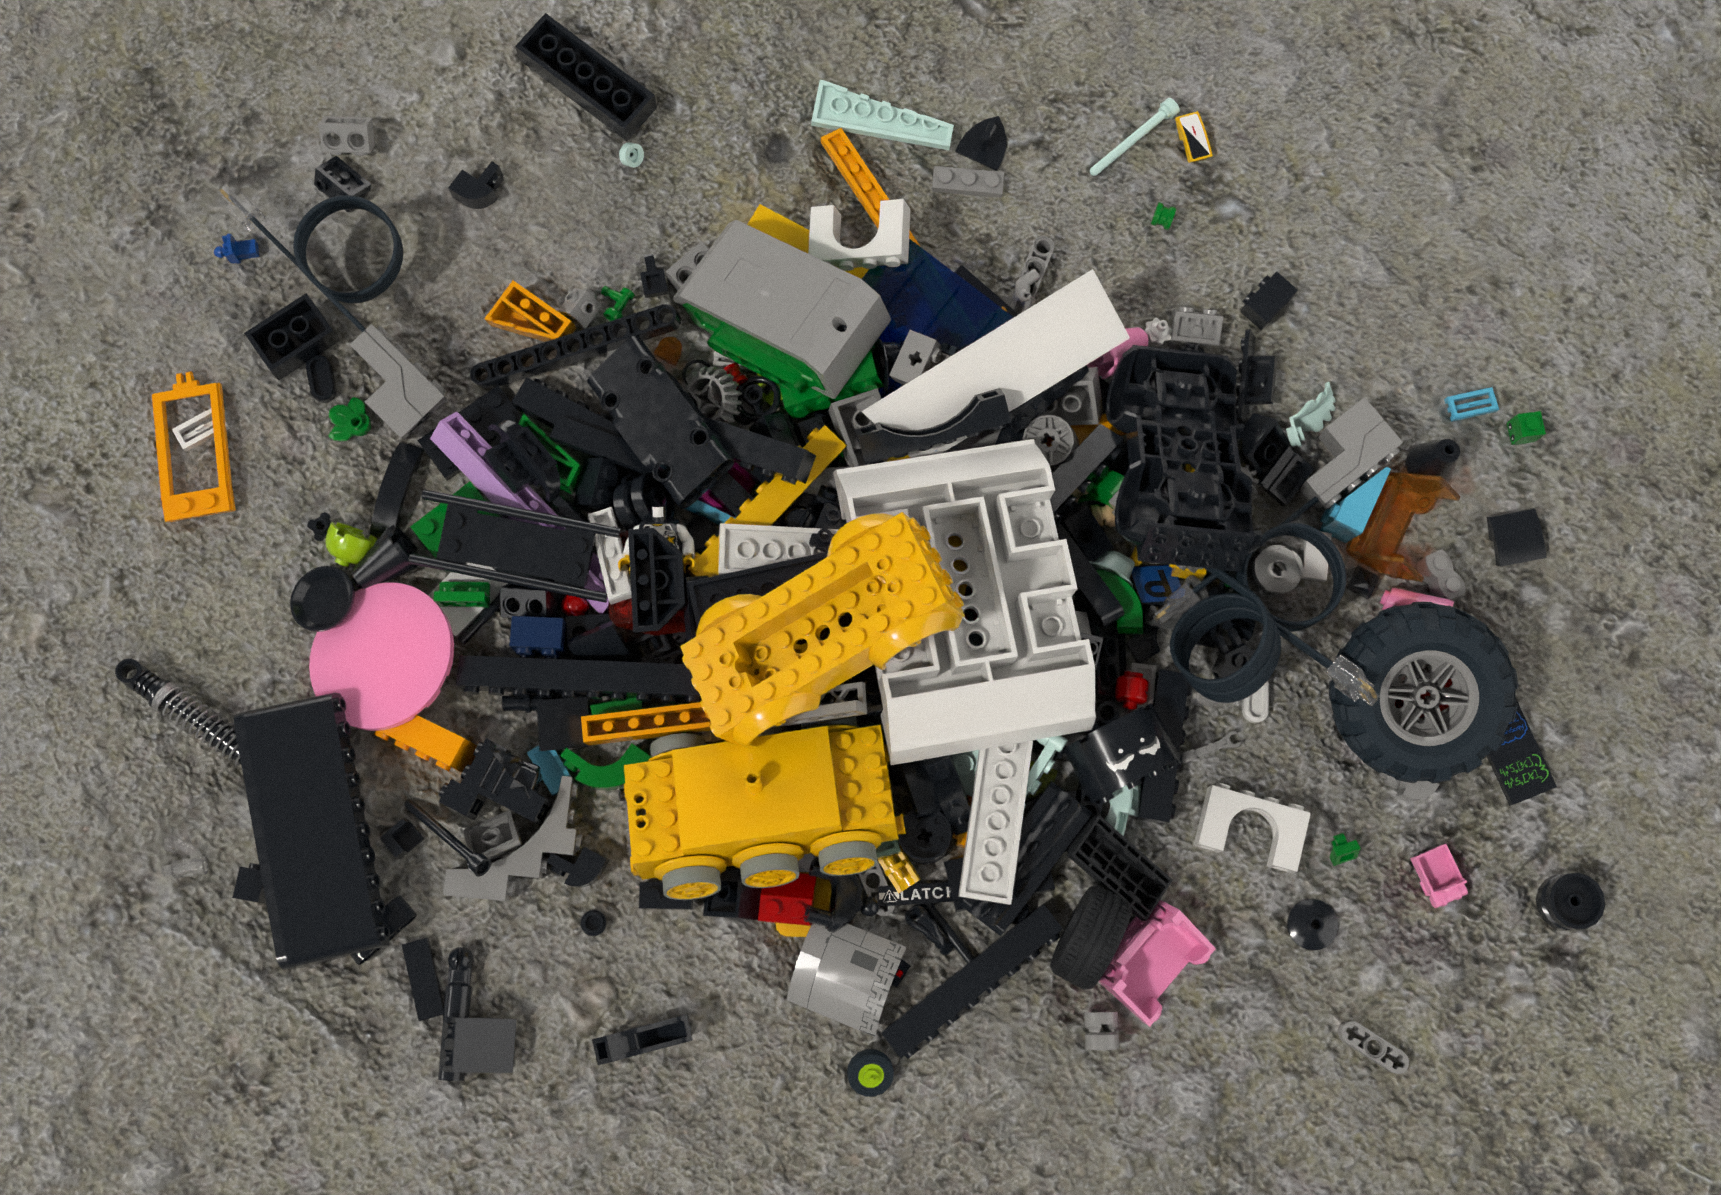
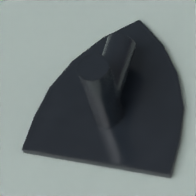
(984, 143)

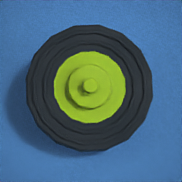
(870, 1072)

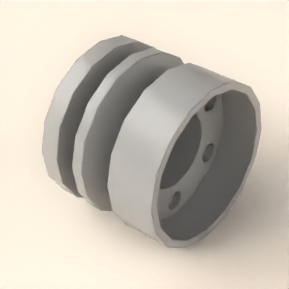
(1060, 431)

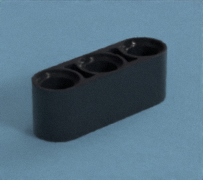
(397, 916)

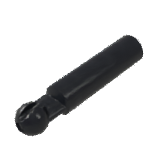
(457, 997)

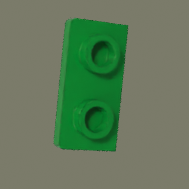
(463, 594)

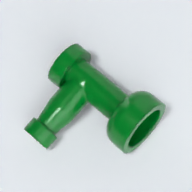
(622, 299)

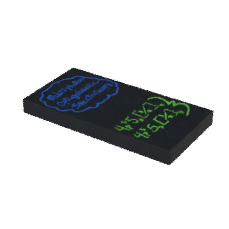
(1520, 763)

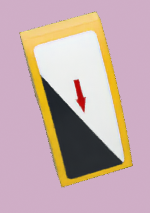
(1194, 136)

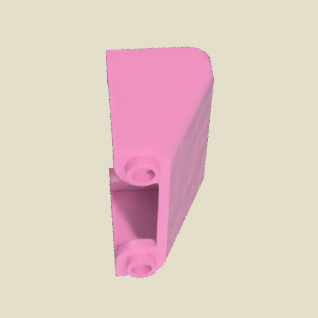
(1152, 958)

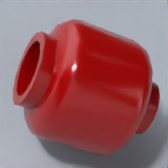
(1131, 690)

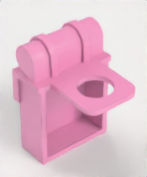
(1439, 876)

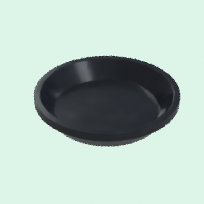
(322, 598)

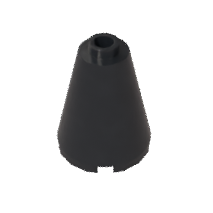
(1433, 458)
(385, 559)

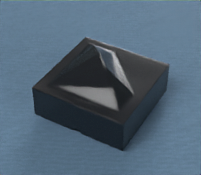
(1363, 582)

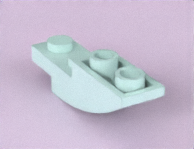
(1124, 804)

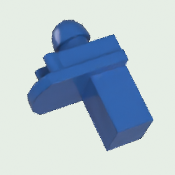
(237, 251)

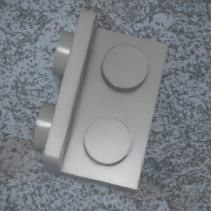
(1196, 326)

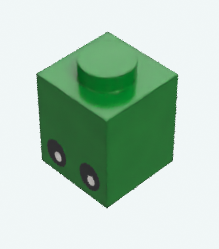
(1526, 428)

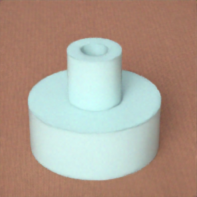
(631, 154)

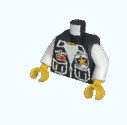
(671, 530)

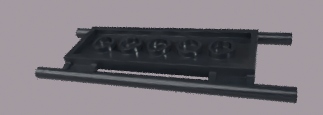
(516, 546)

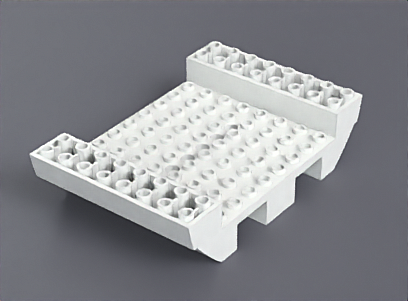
(1033, 668)

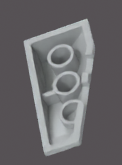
(847, 417)

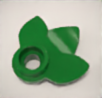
(347, 418)

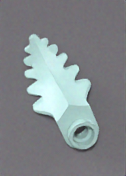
(1311, 416)

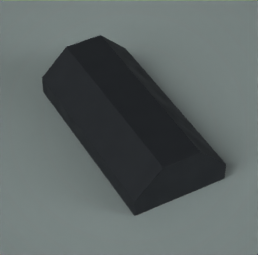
(1119, 866)

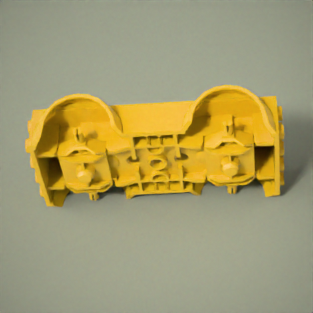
(746, 643)

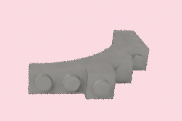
(529, 859)

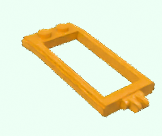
(200, 502)

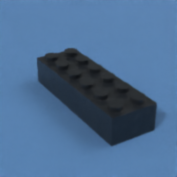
(586, 77)

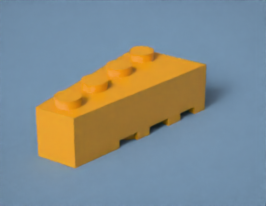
(433, 742)

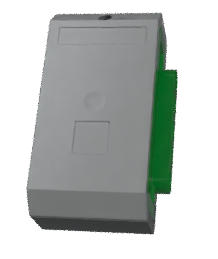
(782, 310)

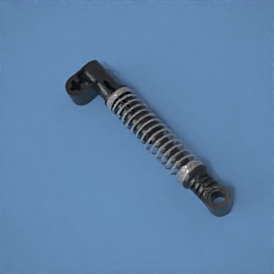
(164, 694)

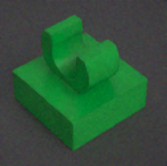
(1343, 850)

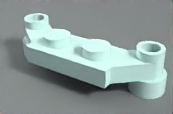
(1044, 762)

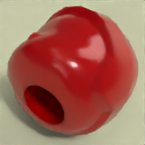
(574, 605)

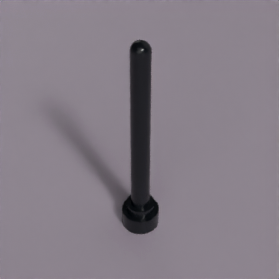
(477, 862)

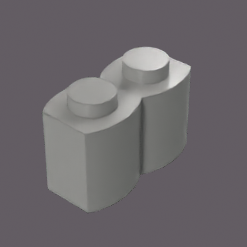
(1439, 574)

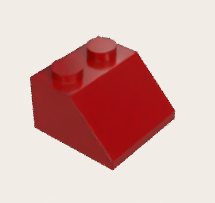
(788, 902)

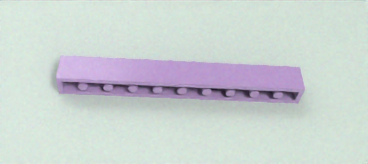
(466, 450)

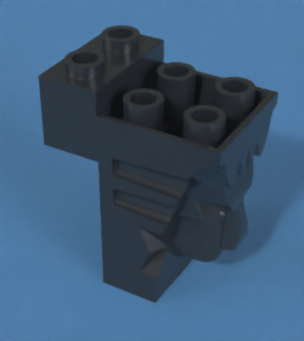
(500, 778)

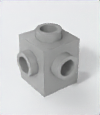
(580, 307)

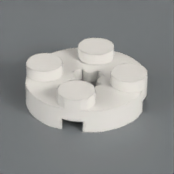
(1270, 581)

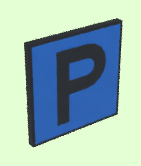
(1154, 583)

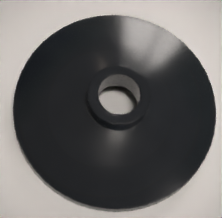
(1300, 926)

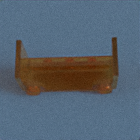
(1397, 503)

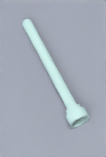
(1167, 109)

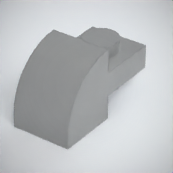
(1410, 791)

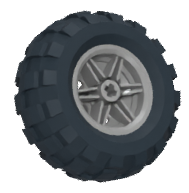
(1478, 700)

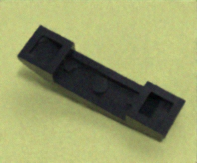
(394, 488)

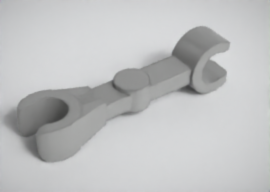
(1223, 743)

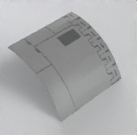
(845, 975)

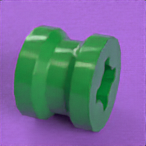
(1163, 216)

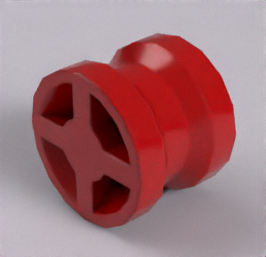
(734, 370)

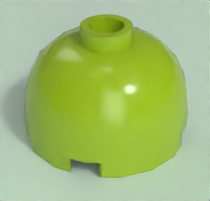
(347, 543)

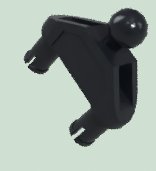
(844, 901)

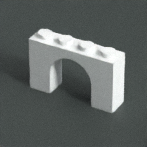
(887, 248)
(1287, 824)

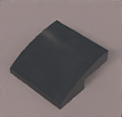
(1516, 537)

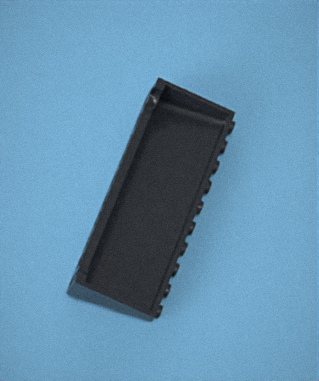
(311, 831)

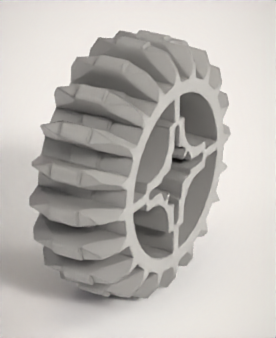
(719, 391)

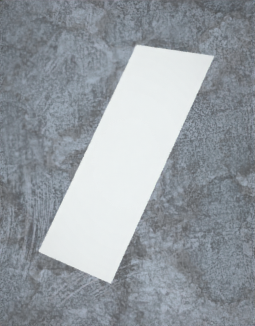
(1016, 357)

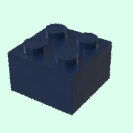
(538, 637)

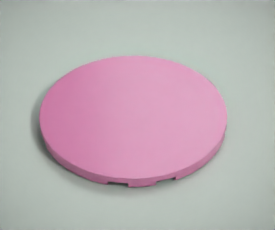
(384, 656)

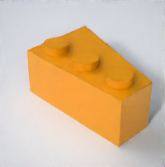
(528, 315)

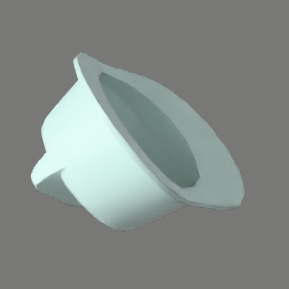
(1115, 563)

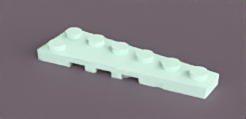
(859, 114)

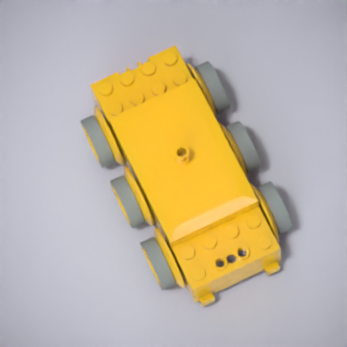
(760, 807)

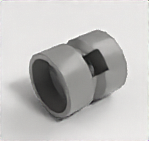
(1101, 1040)

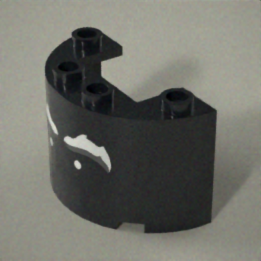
(1122, 753)

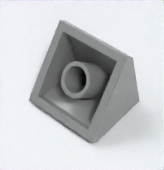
(494, 836)

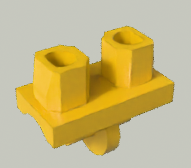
(899, 870)

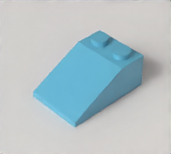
(1352, 513)

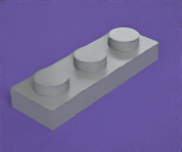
(967, 181)

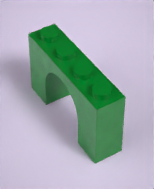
(864, 379)

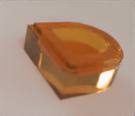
(669, 350)

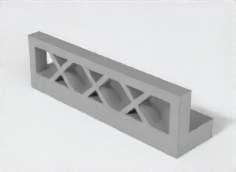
(838, 709)

